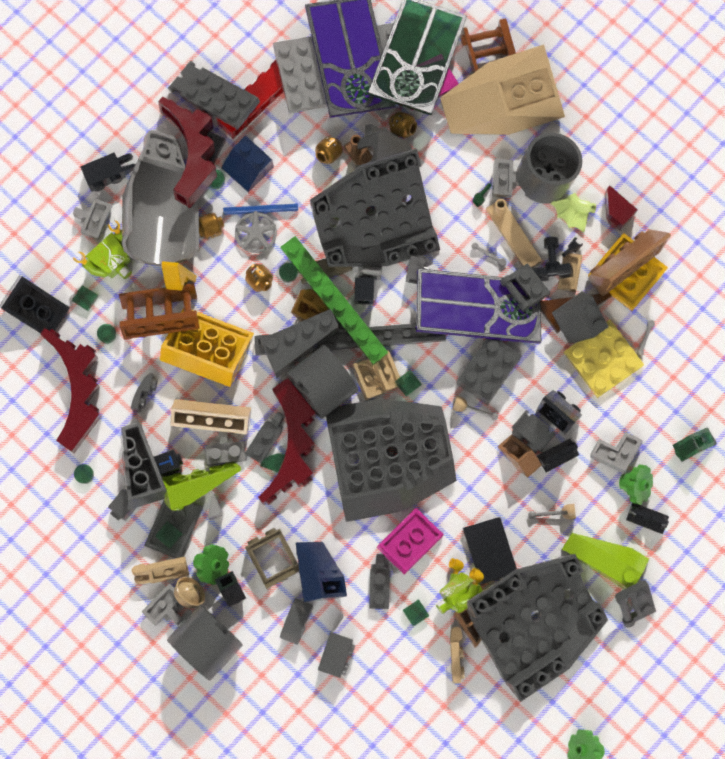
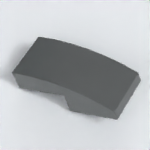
(146, 387)
(296, 621)

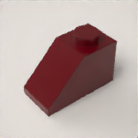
(618, 209)

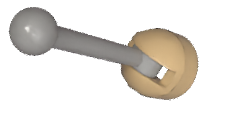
(460, 405)
(567, 512)

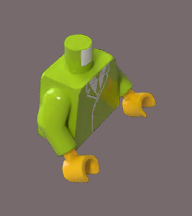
(107, 257)
(460, 588)

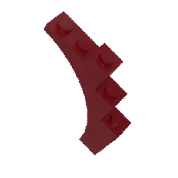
(198, 171)
(81, 416)
(293, 469)

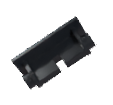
(558, 455)
(647, 518)

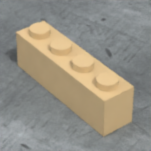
(210, 416)

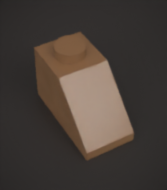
(520, 455)

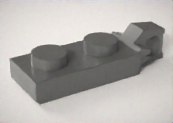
(265, 438)
(379, 584)

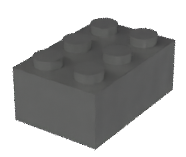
(489, 370)

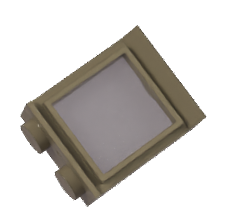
(272, 558)

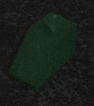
(694, 444)

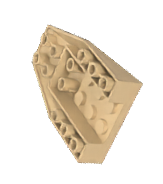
(505, 96)

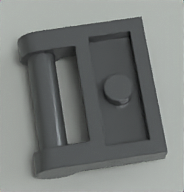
(529, 283)
(641, 602)

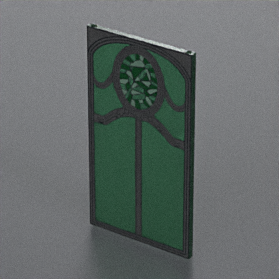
(417, 55)

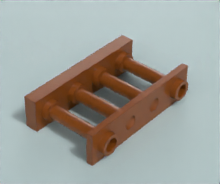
(501, 31)
(160, 324)

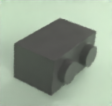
(336, 654)

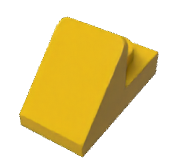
(176, 275)

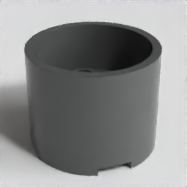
(557, 157)
(322, 381)
(204, 642)

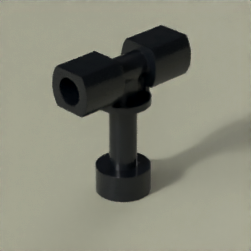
(553, 267)

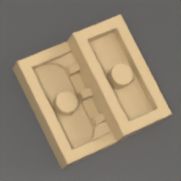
(376, 378)

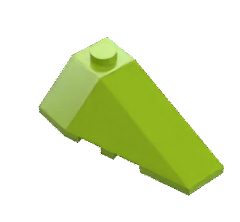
(185, 489)
(613, 561)

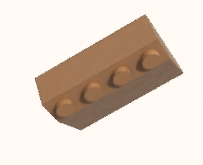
(628, 261)

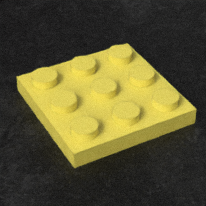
(604, 360)

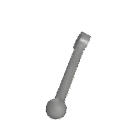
(502, 262)
(650, 324)

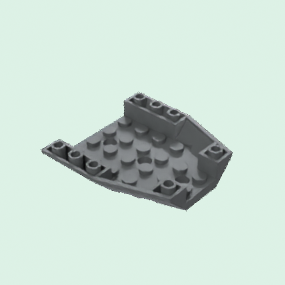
(389, 232)
(382, 482)
(541, 647)

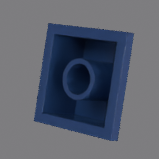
(247, 164)

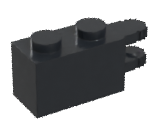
(106, 171)

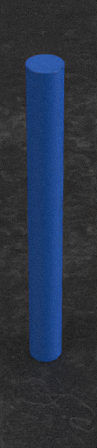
(262, 209)

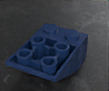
(319, 573)

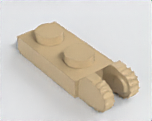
(160, 571)
(456, 654)

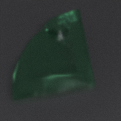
(273, 462)

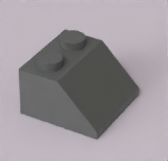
(580, 318)

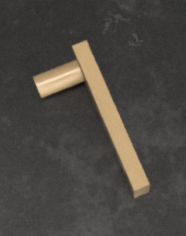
(513, 234)

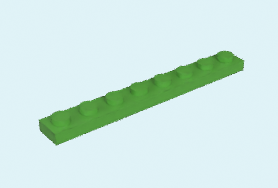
(334, 300)

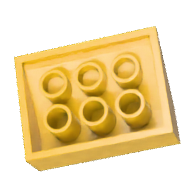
(210, 352)

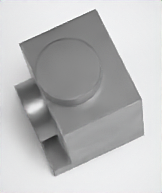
(416, 262)

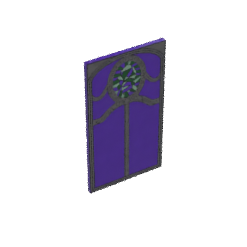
(346, 54)
(473, 307)

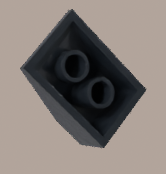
(33, 305)
(559, 411)

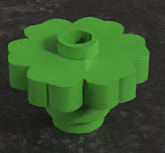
(637, 484)
(211, 563)
(585, 746)

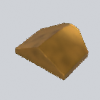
(307, 305)

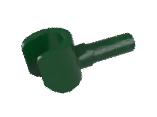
(478, 198)

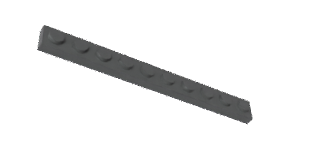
(387, 336)

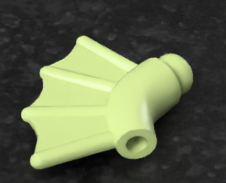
(574, 211)

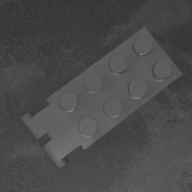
(214, 95)

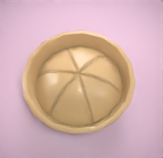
(189, 593)

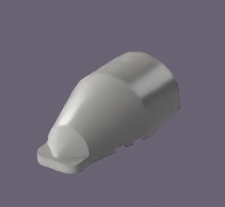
(152, 220)

